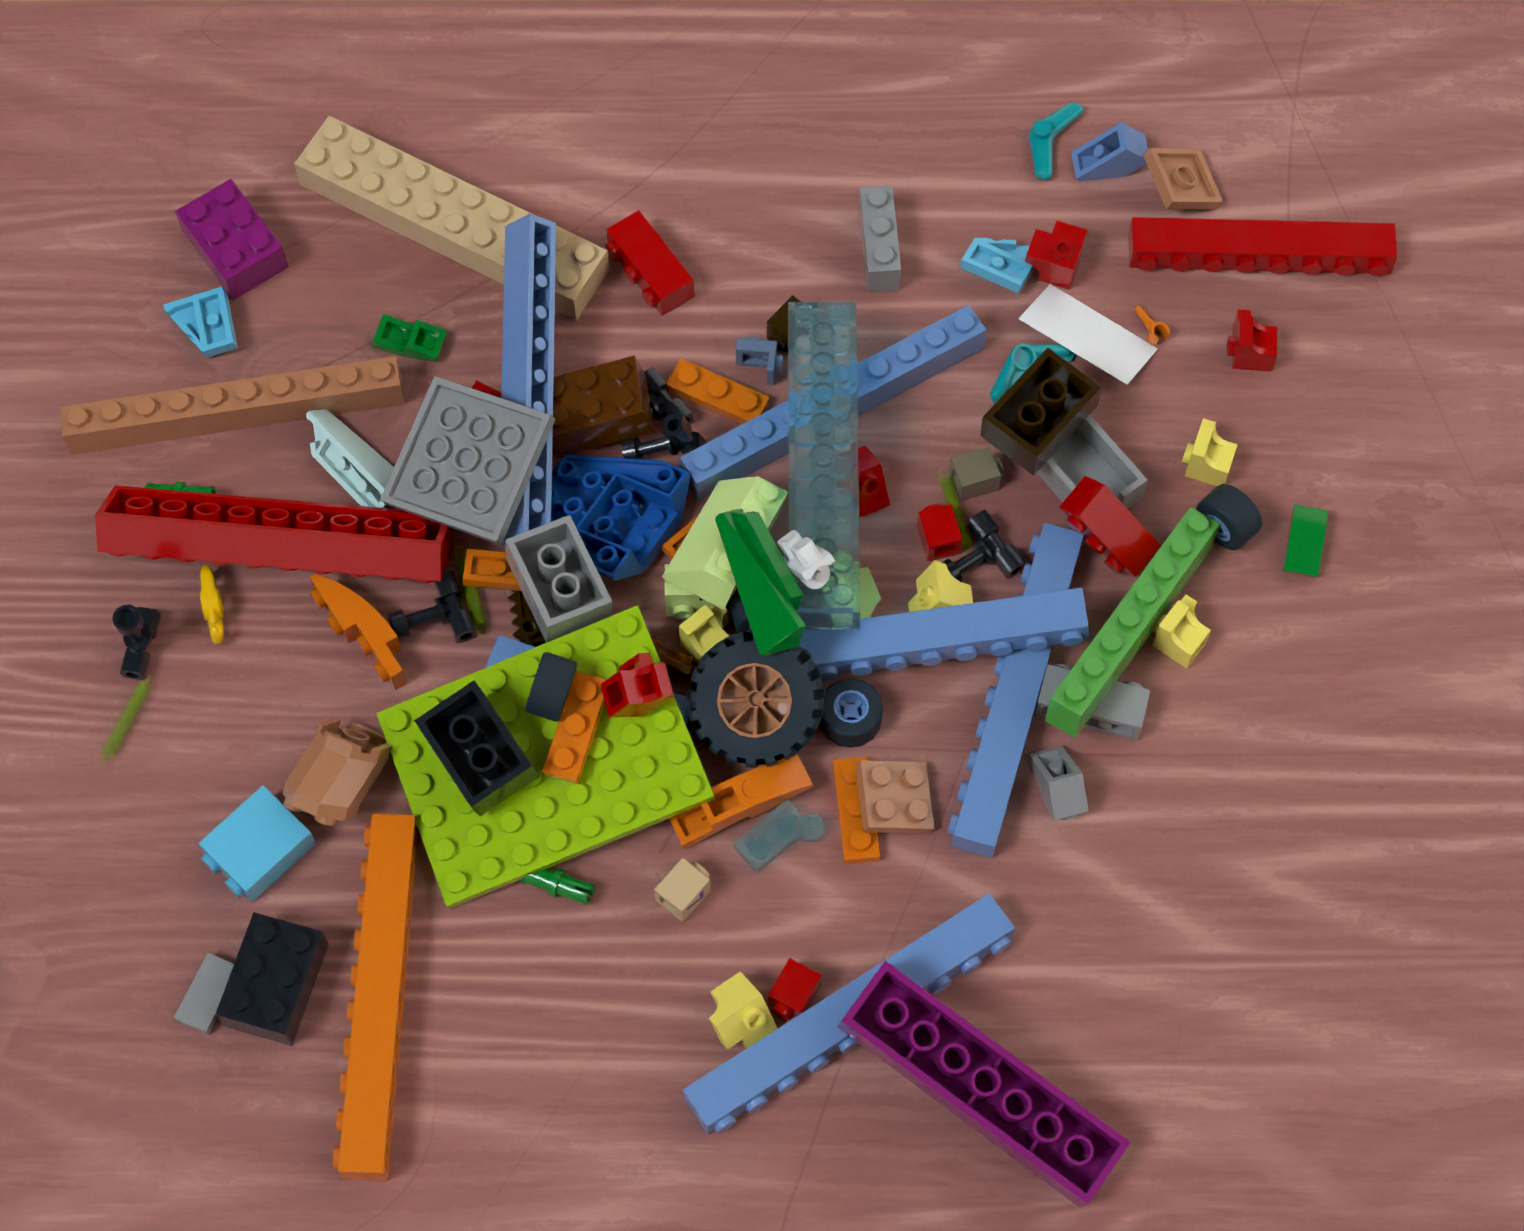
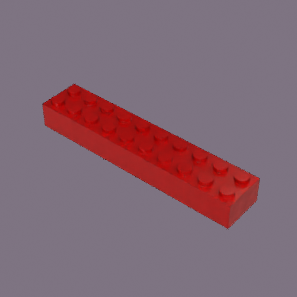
(272, 533)

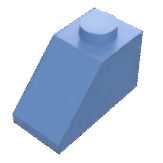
(1110, 154)

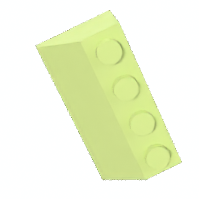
(701, 559)

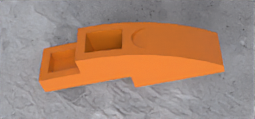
(362, 623)
(742, 797)

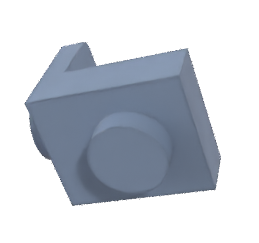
(761, 354)

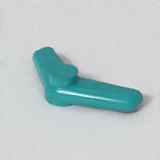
(1043, 134)
(1019, 361)

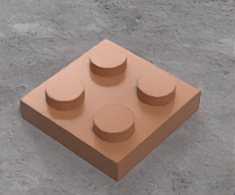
(1182, 178)
(894, 797)

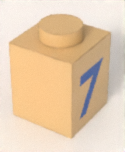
(683, 889)

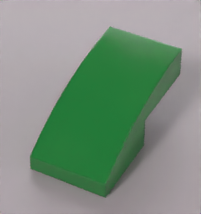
(409, 340)
(1305, 540)

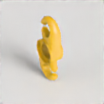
(211, 604)

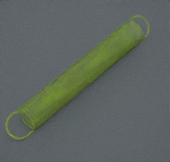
(955, 508)
(476, 590)
(142, 687)

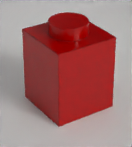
(939, 532)
(793, 990)

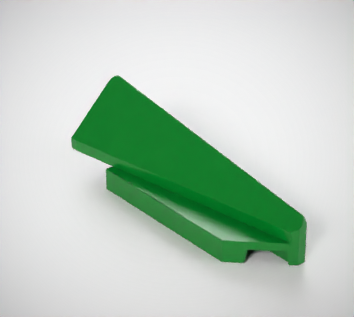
(763, 581)

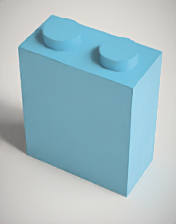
(256, 844)

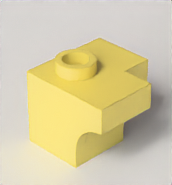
(1209, 456)
(939, 589)
(703, 631)
(1180, 633)
(740, 1013)

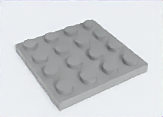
(467, 460)

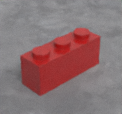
(649, 263)
(1109, 527)

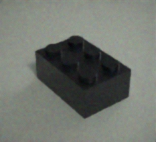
(476, 748)
(272, 979)

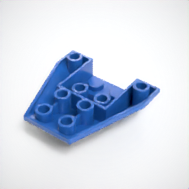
(620, 508)

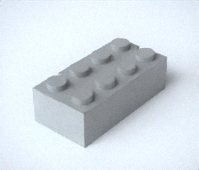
(1097, 456)

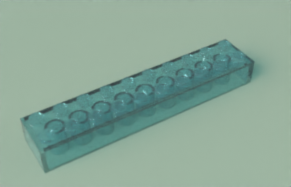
(825, 454)

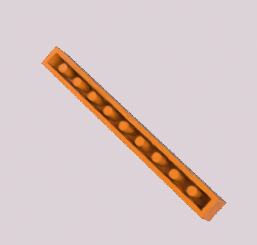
(378, 999)

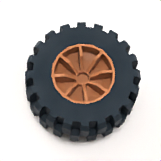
(753, 703)

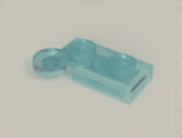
(776, 834)

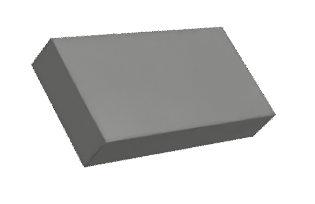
(204, 994)

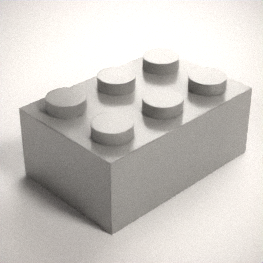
(558, 578)

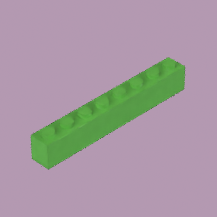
(1131, 623)

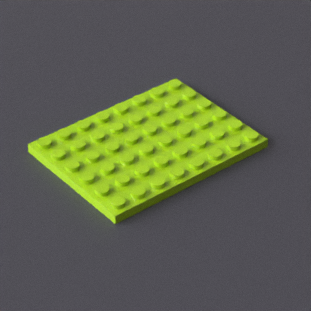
(631, 779)

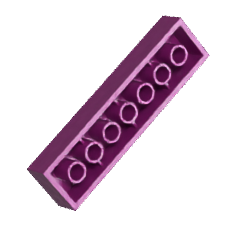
(984, 1085)

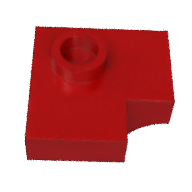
(1057, 253)
(1252, 343)
(872, 485)
(636, 687)

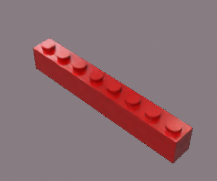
(1262, 245)

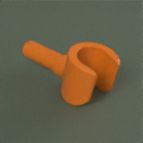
(1152, 326)

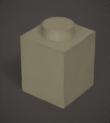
(976, 473)

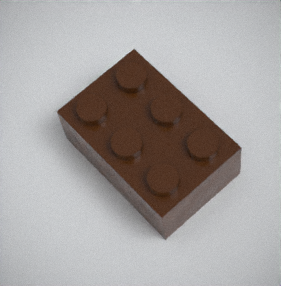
(600, 406)

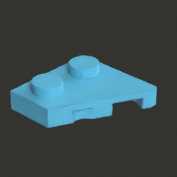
(998, 262)
(205, 320)

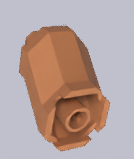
(336, 771)

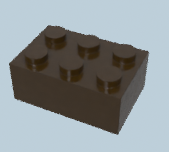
(1040, 411)

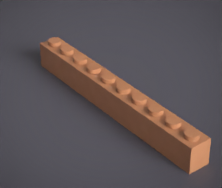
(231, 405)

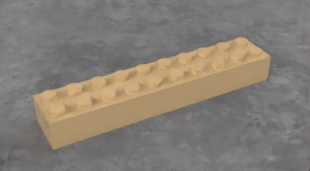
(437, 209)

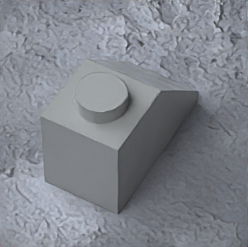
(1059, 783)

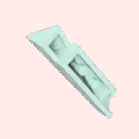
(349, 459)

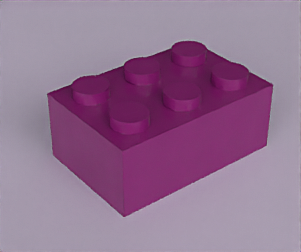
(232, 239)

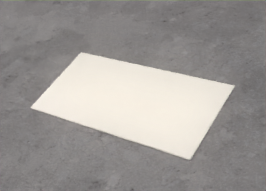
(1088, 334)

